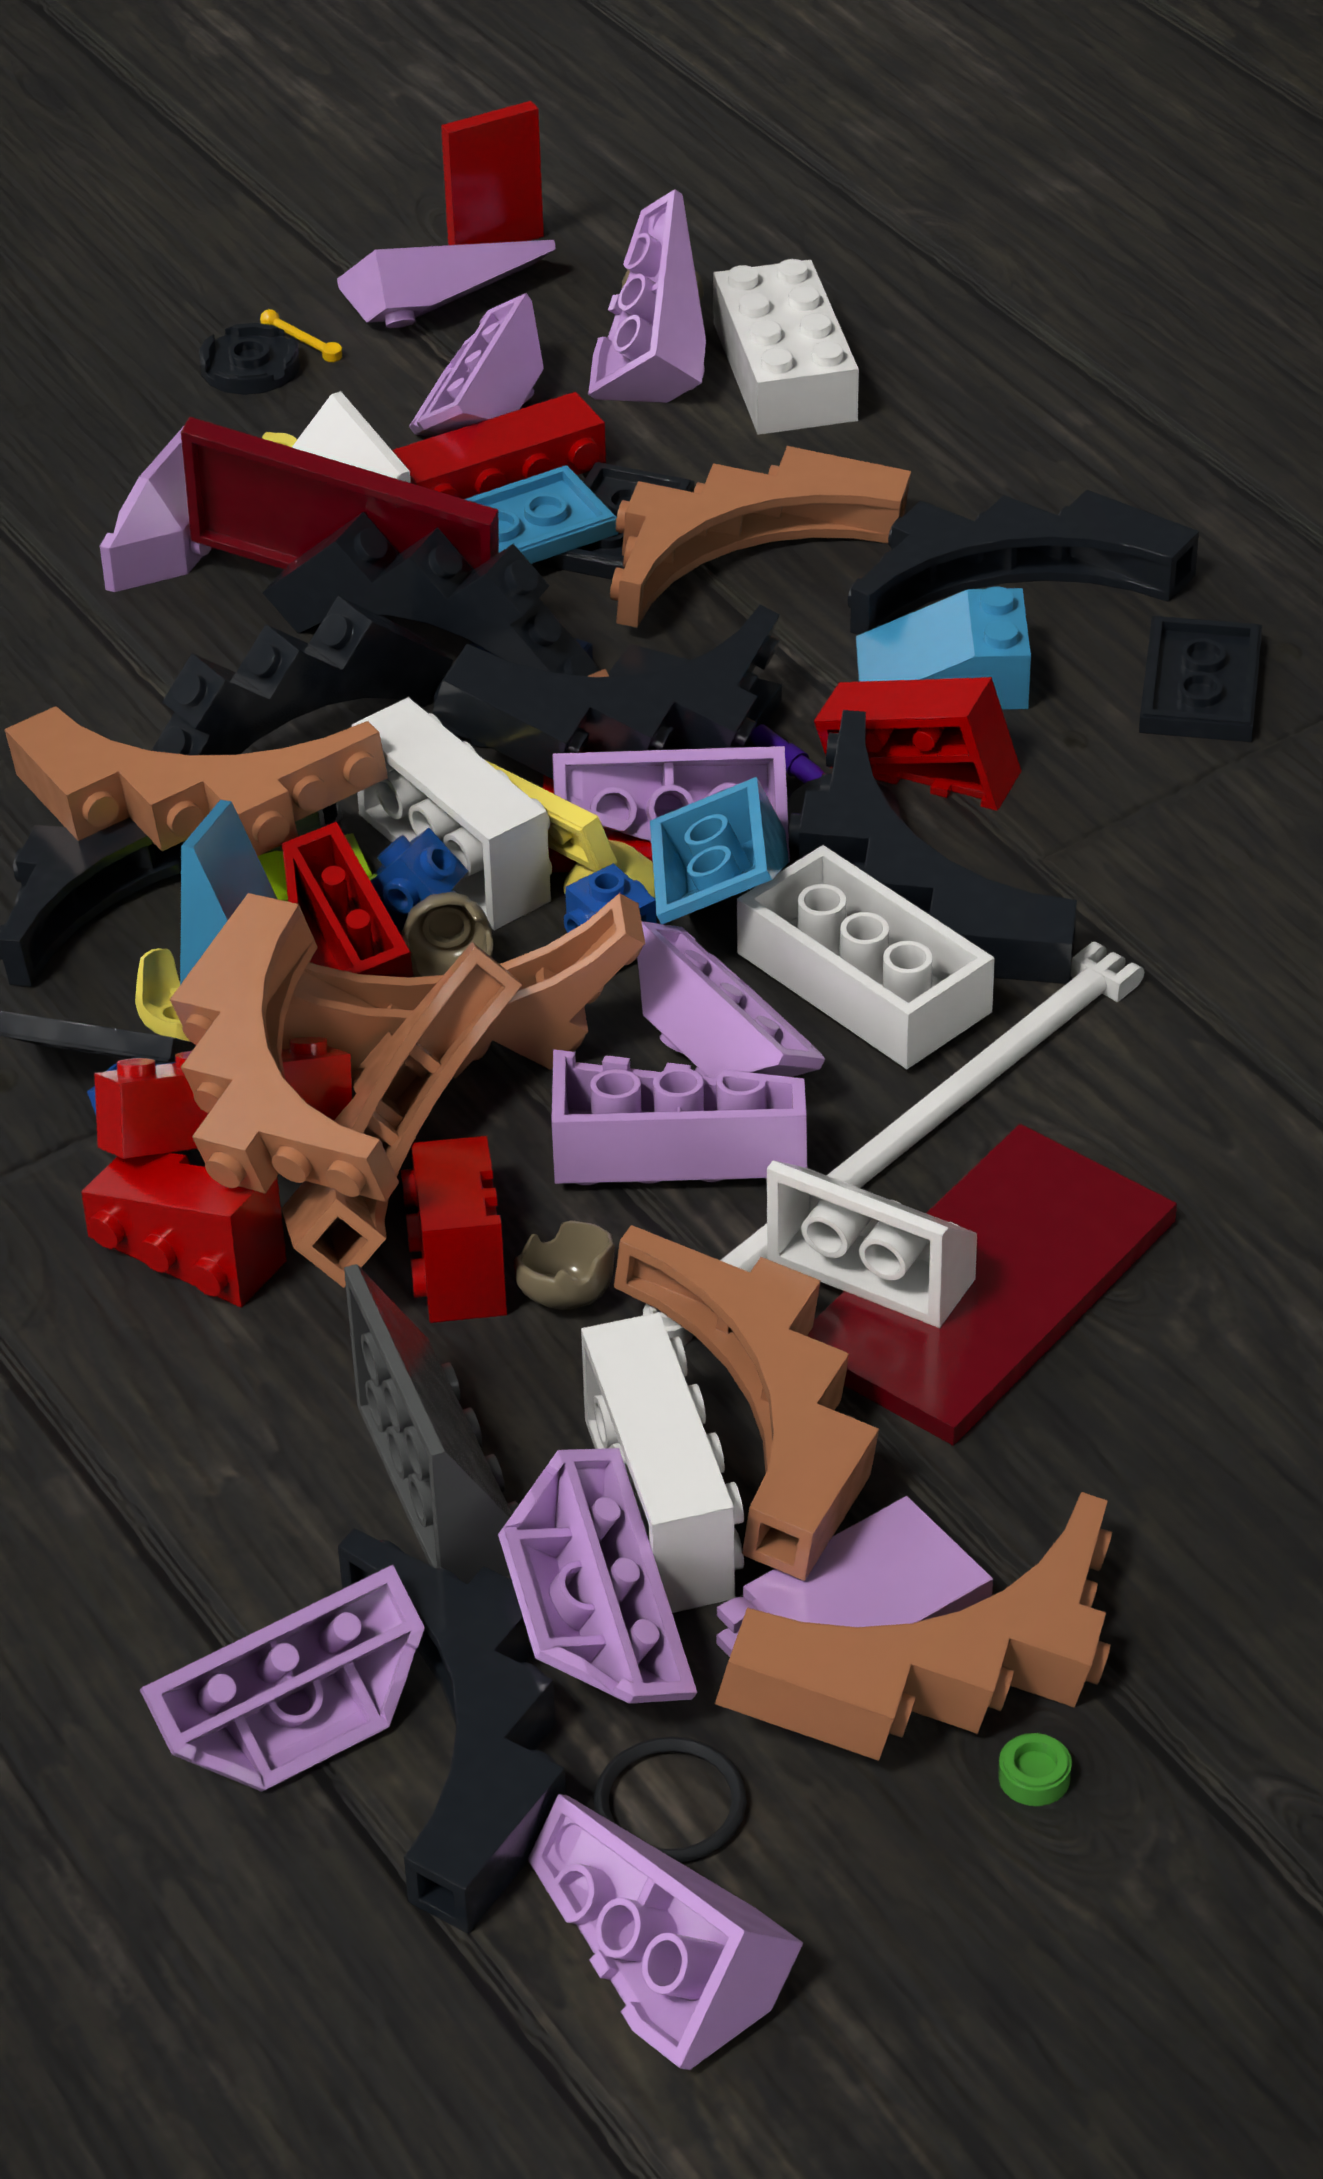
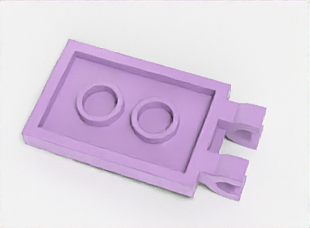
(871, 1574)

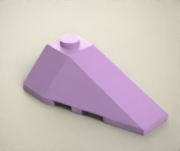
(410, 282)
(658, 321)
(639, 786)
(672, 1943)

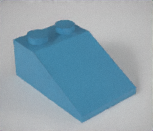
(958, 637)
(715, 849)
(215, 878)

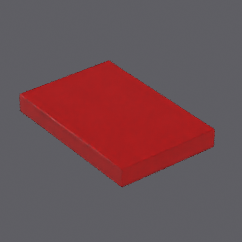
(493, 176)

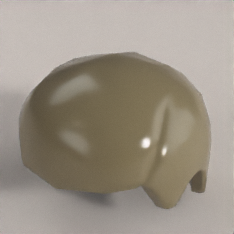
(442, 930)
(568, 1269)

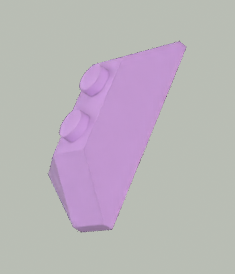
(488, 373)
(152, 527)
(713, 1012)
(593, 1581)
(293, 1686)

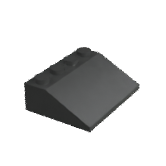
(425, 1436)

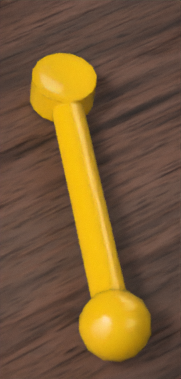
(330, 351)

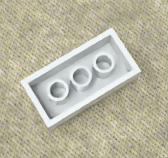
(785, 346)
(468, 806)
(865, 956)
(649, 1412)

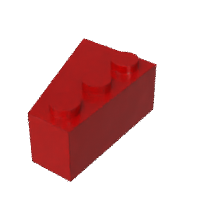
(931, 734)
(342, 906)
(188, 1224)
(455, 1229)

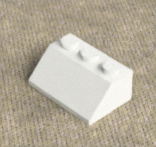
(347, 437)
(867, 1244)

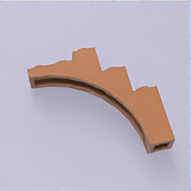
(737, 508)
(101, 782)
(542, 1016)
(235, 1017)
(391, 1102)
(792, 1382)
(865, 1681)

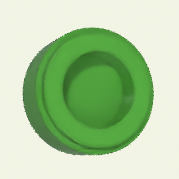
(1034, 1769)

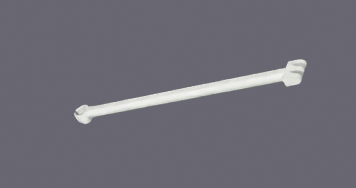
(1092, 976)

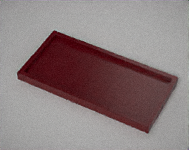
(284, 501)
(1047, 1249)

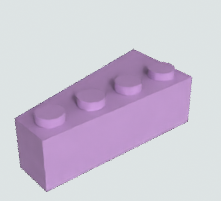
(671, 1123)

